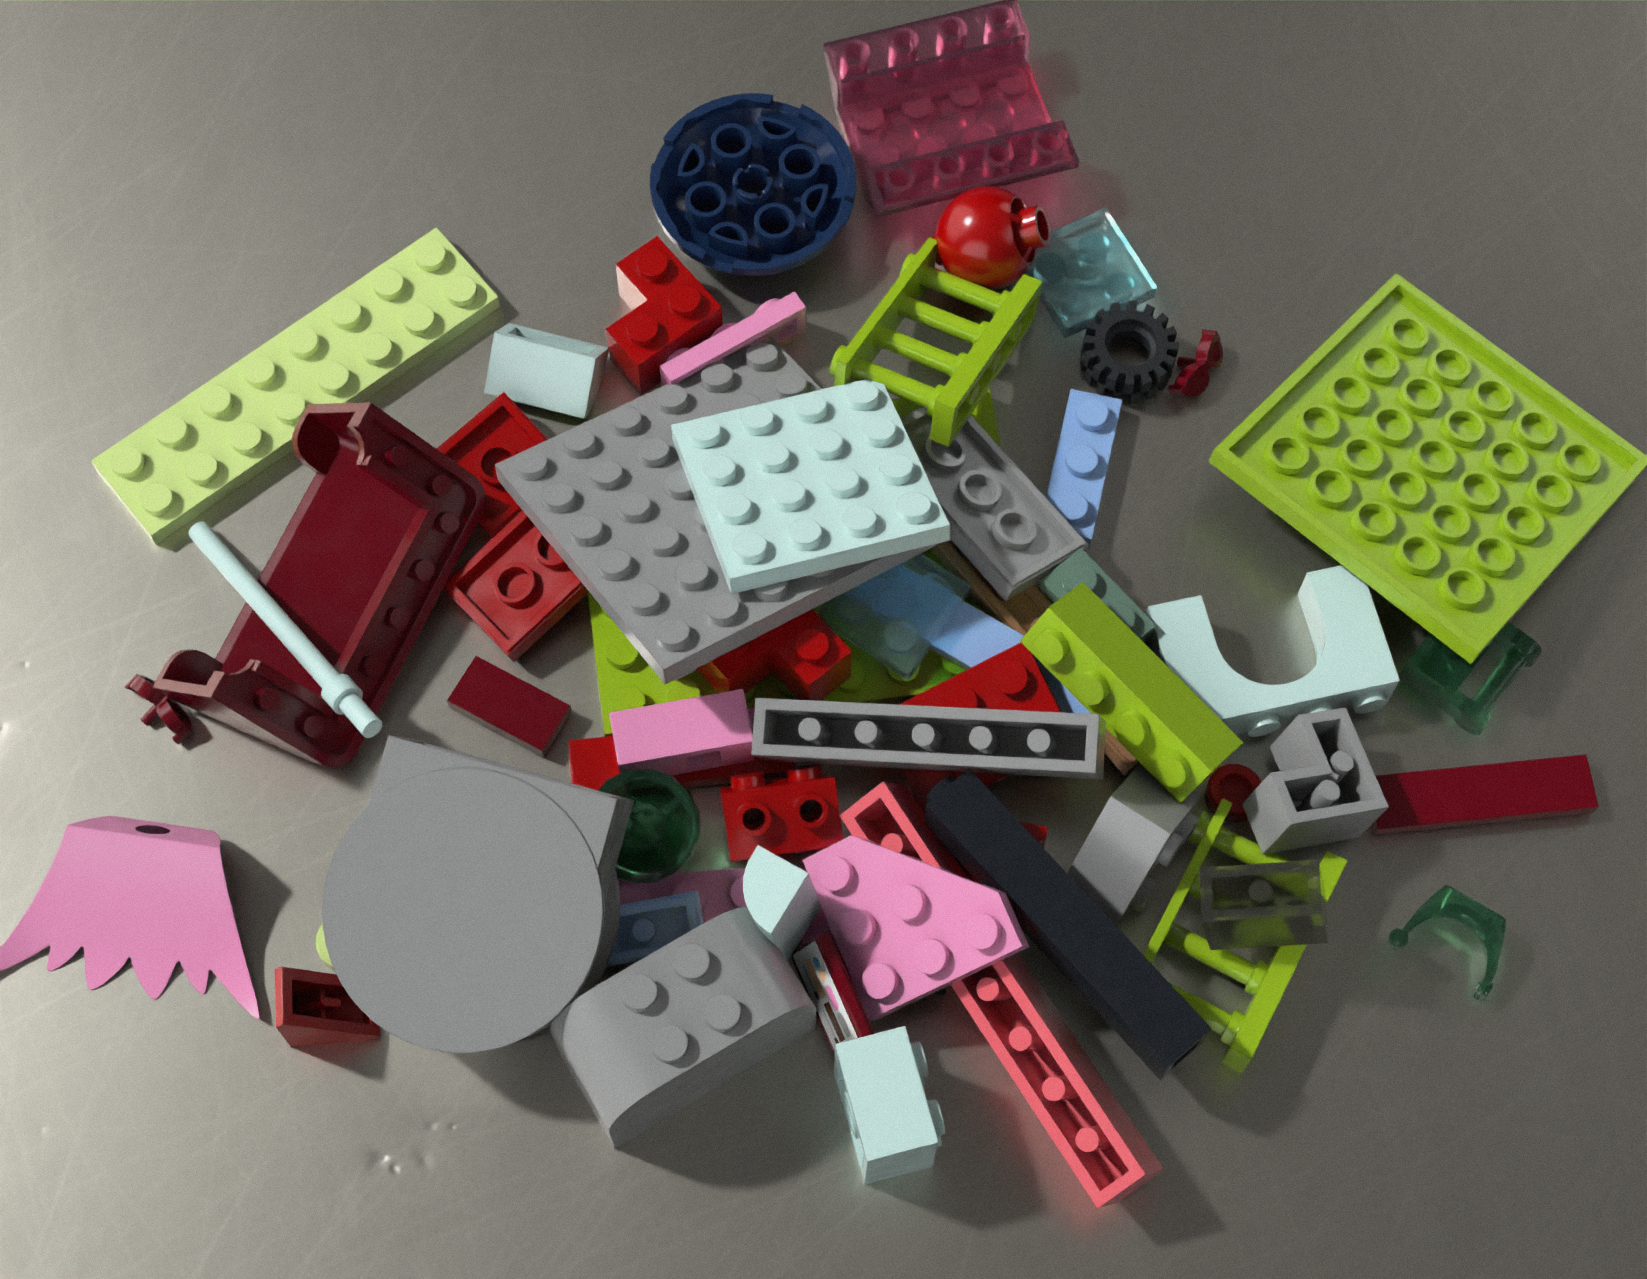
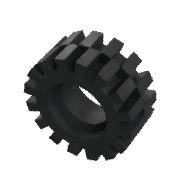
(1133, 326)

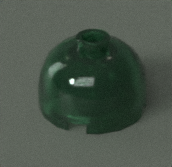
(660, 828)

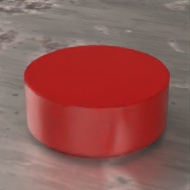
(1233, 784)

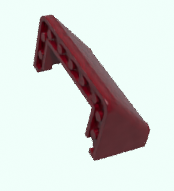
(350, 572)

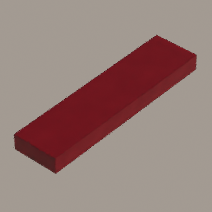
(1486, 794)

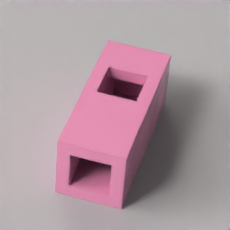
(685, 734)

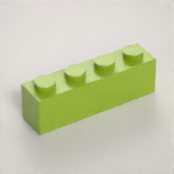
(1131, 691)

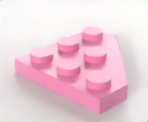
(908, 922)

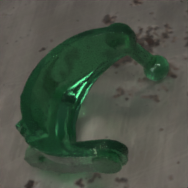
(1484, 922)

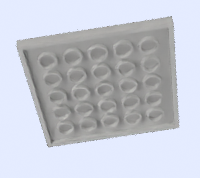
(632, 530)

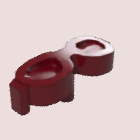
(1195, 375)
(164, 707)

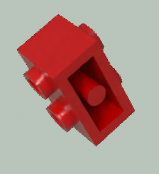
(781, 824)

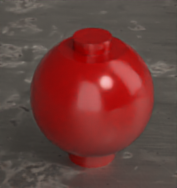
(990, 236)

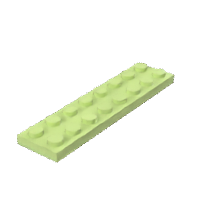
(331, 355)

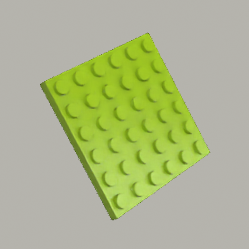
(1431, 465)

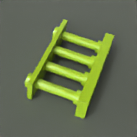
(969, 373)
(1262, 980)

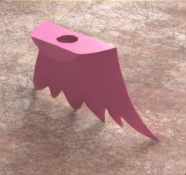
(138, 895)

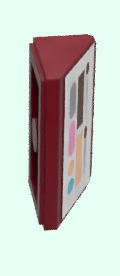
(831, 991)

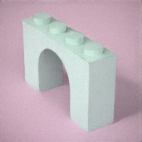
(1350, 651)

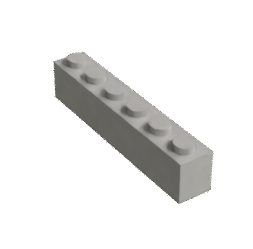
(929, 738)

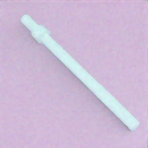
(337, 689)

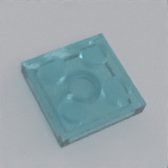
(1089, 270)
(898, 612)

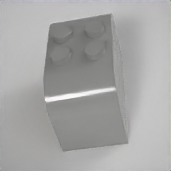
(681, 1023)

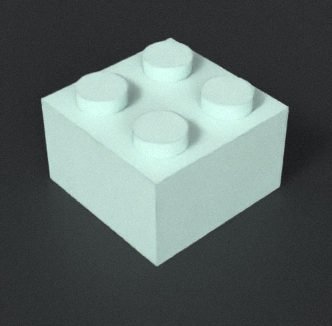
(887, 1105)

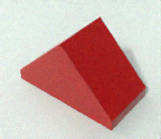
(318, 1010)

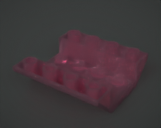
(944, 108)

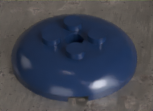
(746, 146)

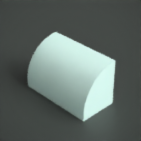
(545, 370)
(779, 899)

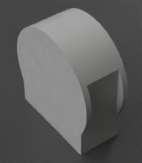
(472, 898)

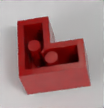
(666, 315)
(800, 654)

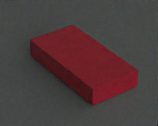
(509, 706)

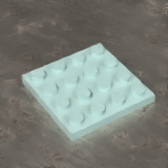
(808, 484)

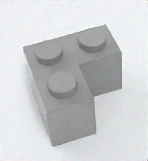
(1321, 789)
(1130, 837)

